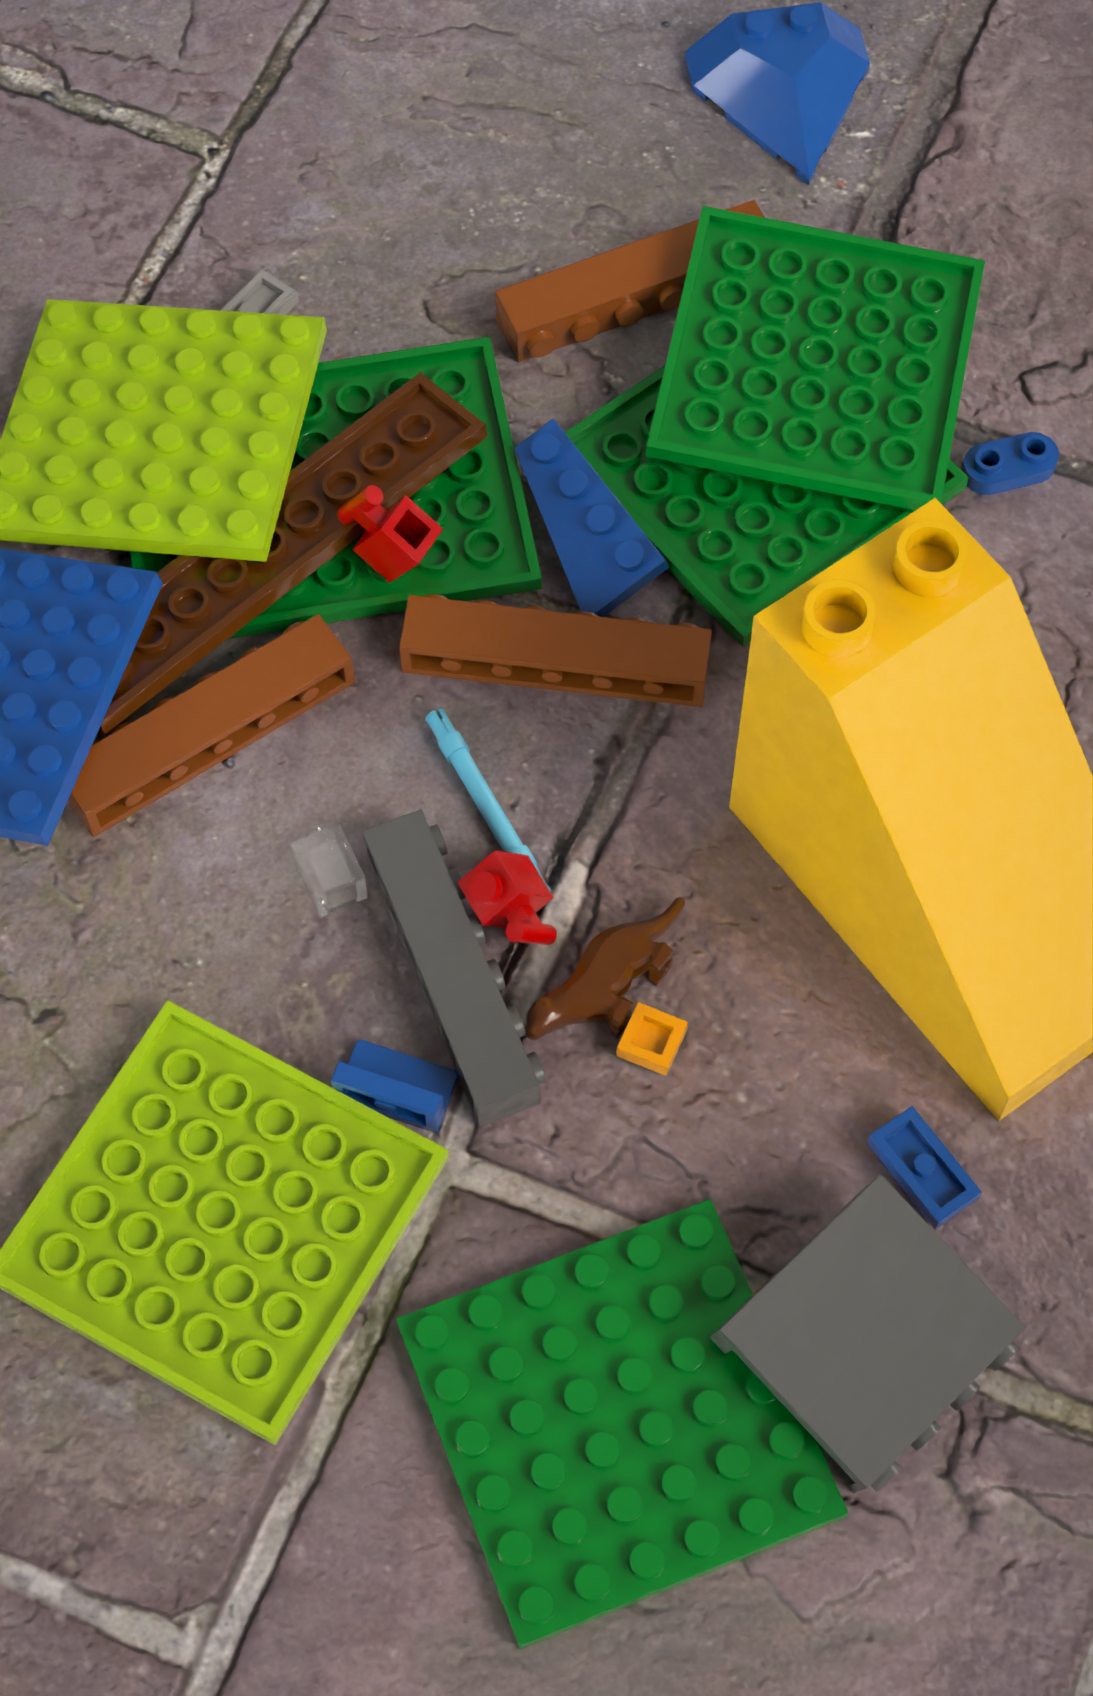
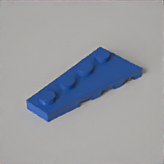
(591, 530)

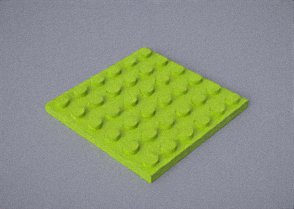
(156, 428)
(219, 1220)

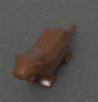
(606, 975)

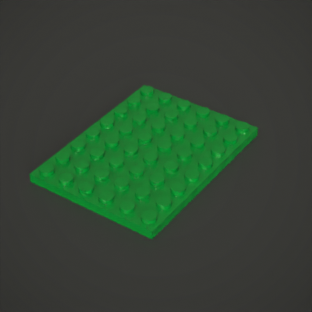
(476, 500)

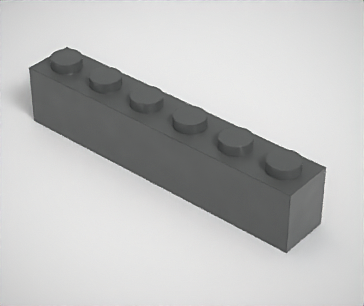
(452, 968)

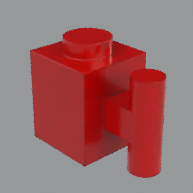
(393, 536)
(507, 894)

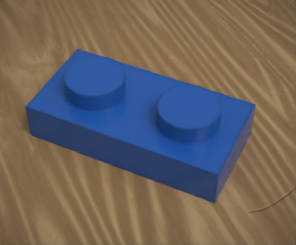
(924, 1167)

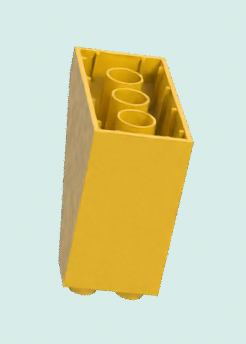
(930, 797)

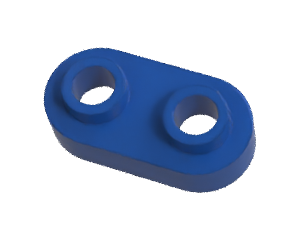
(1012, 461)

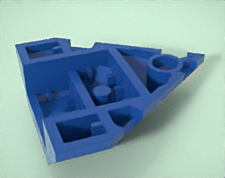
(782, 77)

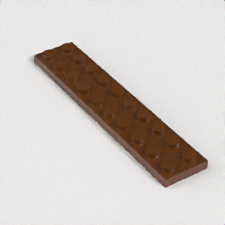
(209, 599)

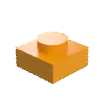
(652, 1039)

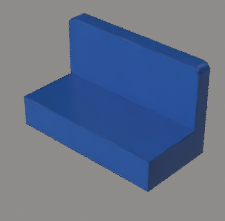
(396, 1085)

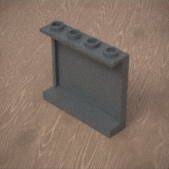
(872, 1334)

